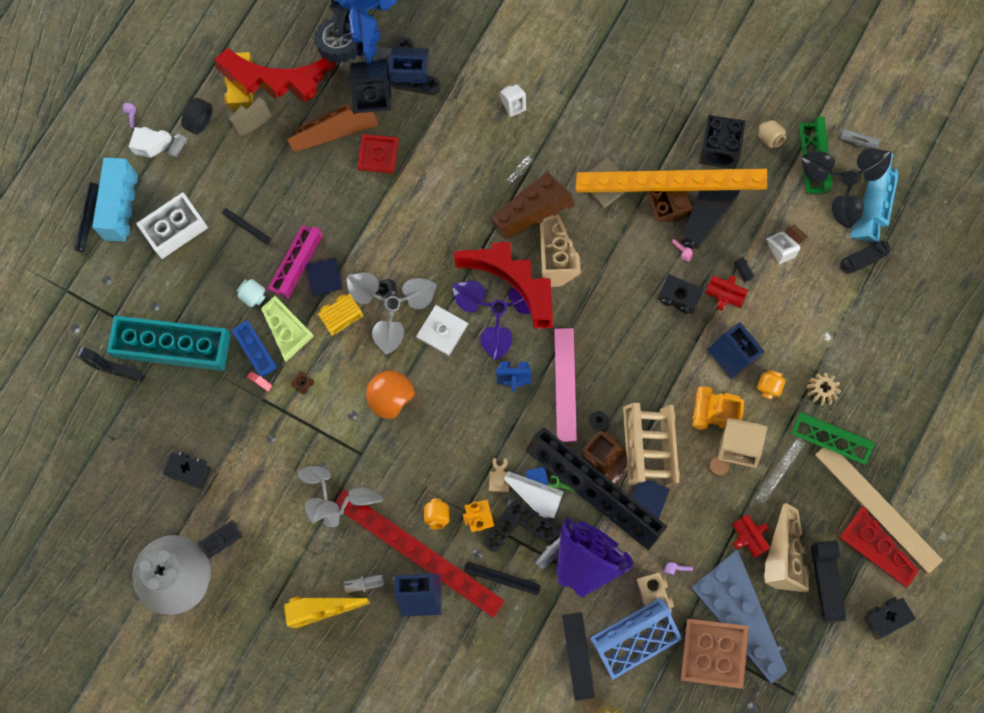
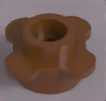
(296, 383)

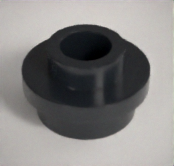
(596, 426)

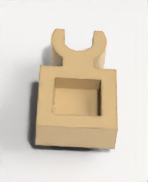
(496, 480)

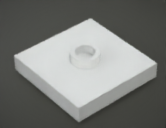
(442, 330)

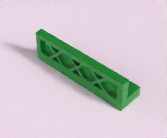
(820, 145)
(835, 430)

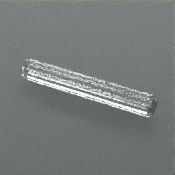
(779, 471)

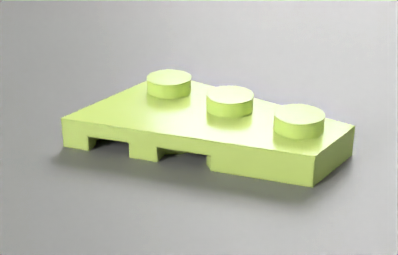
(286, 328)

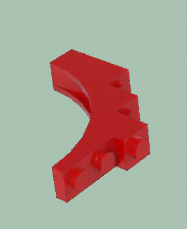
(276, 82)
(516, 273)

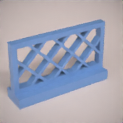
(630, 628)

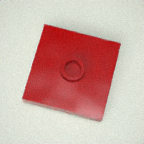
(378, 153)

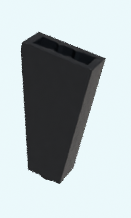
(706, 214)

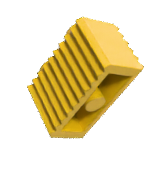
(340, 314)

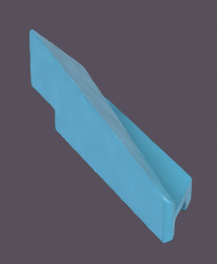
(877, 207)

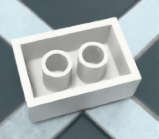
(172, 225)

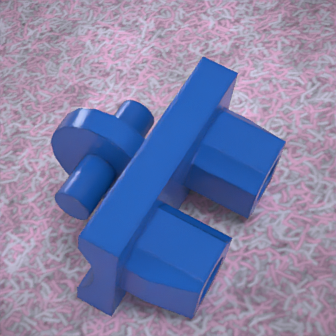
(513, 376)

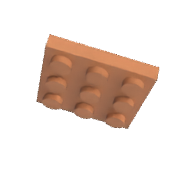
(715, 653)

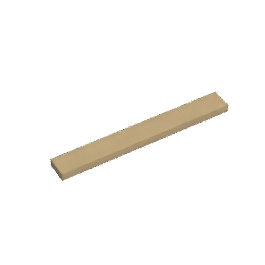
(879, 509)

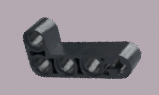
(828, 581)

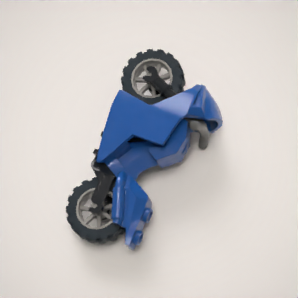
(348, 23)

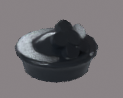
(387, 288)

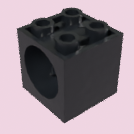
(370, 86)
(722, 142)

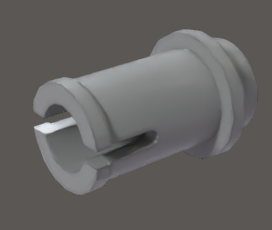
(177, 145)

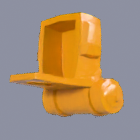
(715, 408)

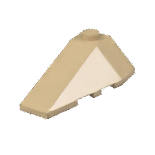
(558, 255)
(785, 560)

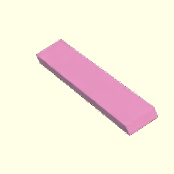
(565, 385)

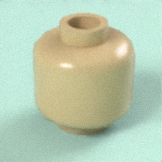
(772, 134)

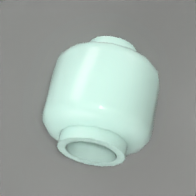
(251, 292)

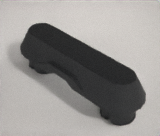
(865, 257)

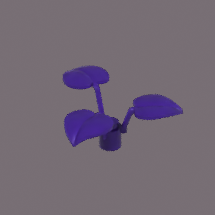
(493, 340)

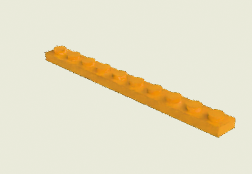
(672, 180)

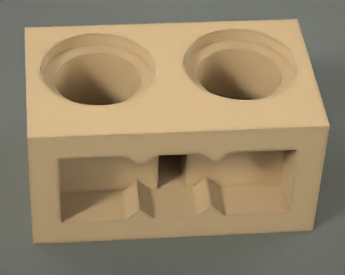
(648, 596)

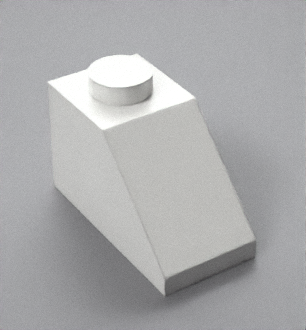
(513, 100)

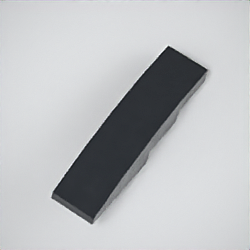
(578, 656)

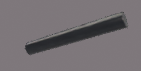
(245, 225)

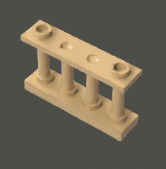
(634, 444)

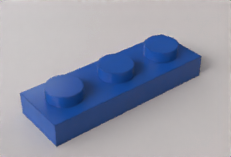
(254, 348)

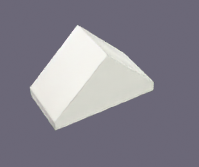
(783, 247)

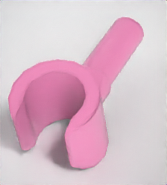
(686, 252)

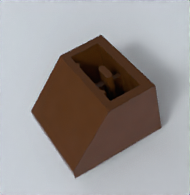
(669, 205)

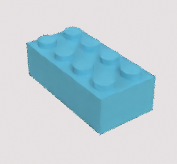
(115, 199)

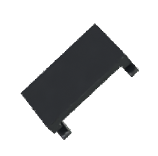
(220, 539)

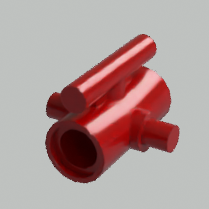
(726, 292)
(750, 536)

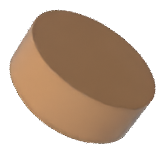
(718, 467)

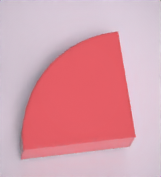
(258, 380)

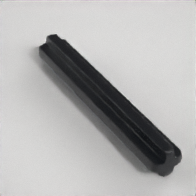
(86, 217)
(502, 578)

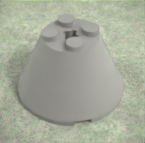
(171, 575)

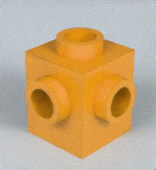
(478, 516)

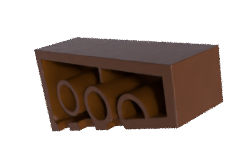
(531, 206)

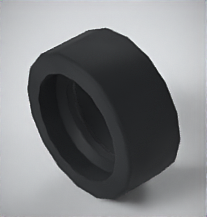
(196, 116)

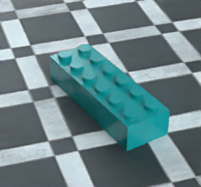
(169, 343)

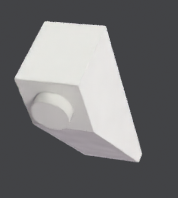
(539, 496)

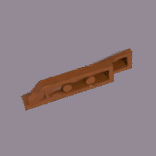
(331, 127)

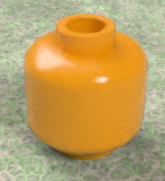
(771, 384)
(436, 514)

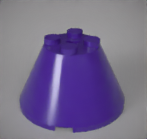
(588, 558)

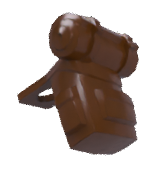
(607, 455)

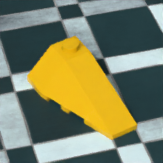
(309, 610)

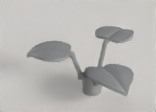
(390, 334)
(330, 511)

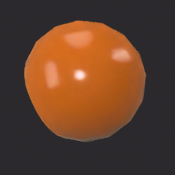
(389, 393)

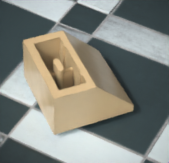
(742, 442)

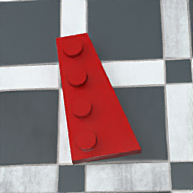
(872, 543)

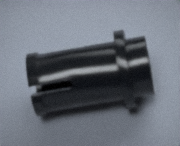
(743, 269)

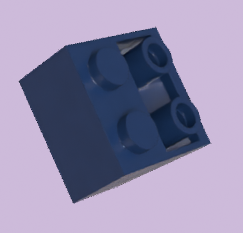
(409, 65)
(735, 350)
(418, 594)

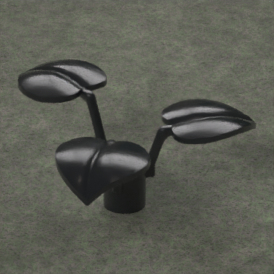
(873, 165)

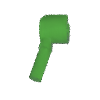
(559, 484)

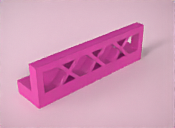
(298, 263)

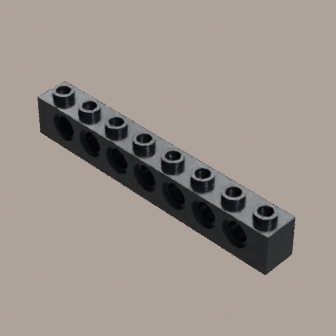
(596, 488)

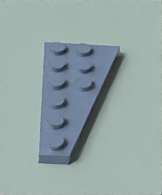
(733, 601)

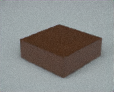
(796, 234)

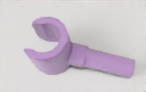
(131, 109)
(671, 567)

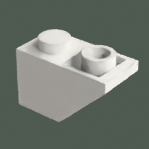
(149, 142)

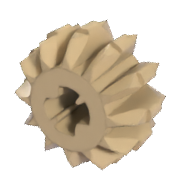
(817, 391)

